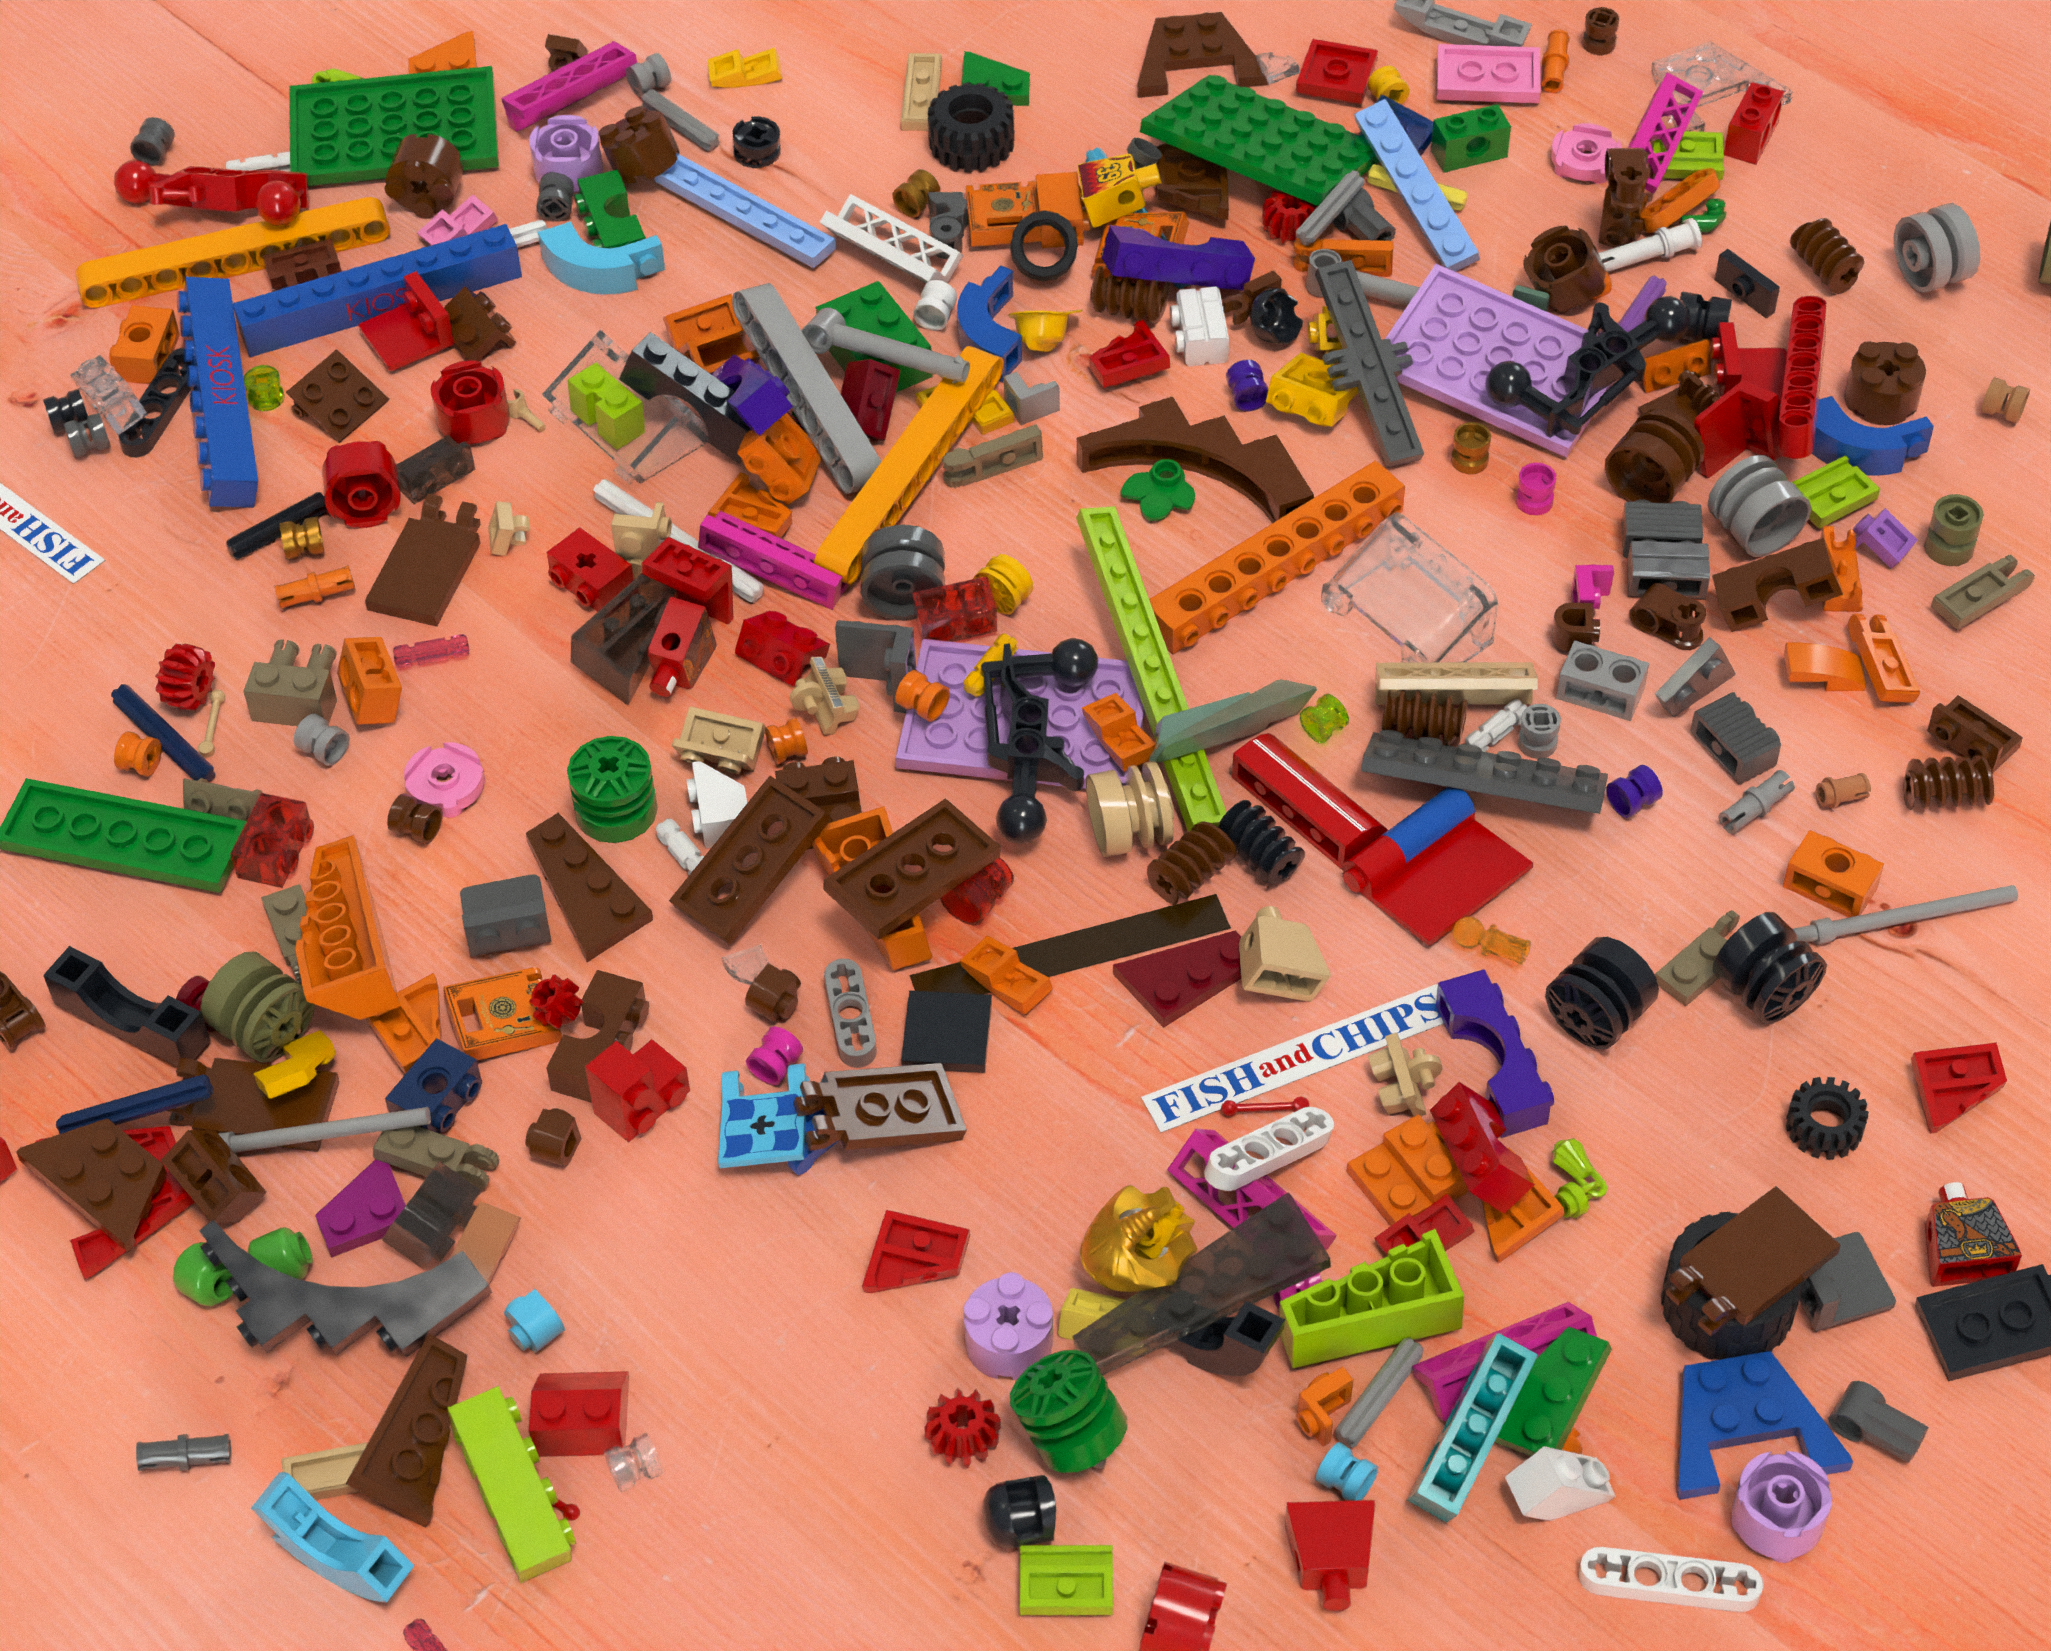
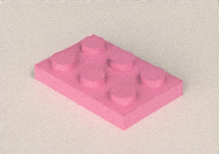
(1488, 73)

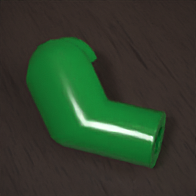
(1711, 218)

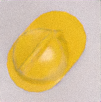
(1041, 328)

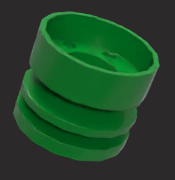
(612, 789)
(1068, 1411)

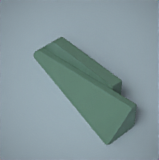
(1228, 719)

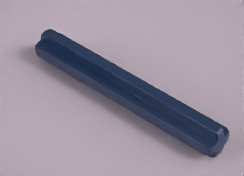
(155, 726)
(140, 1104)

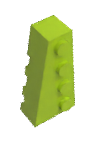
(1375, 1305)
(510, 1483)

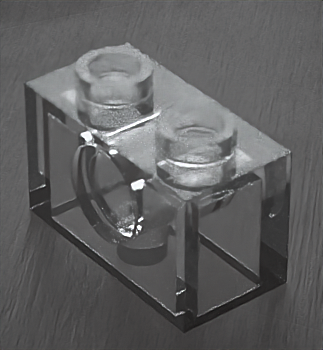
(108, 394)

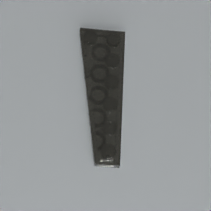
(1243, 1265)

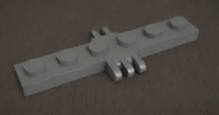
(1368, 364)

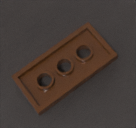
(757, 882)
(911, 891)

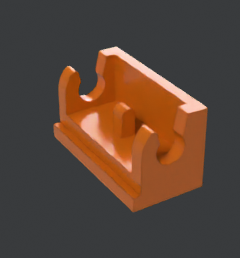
(1847, 570)

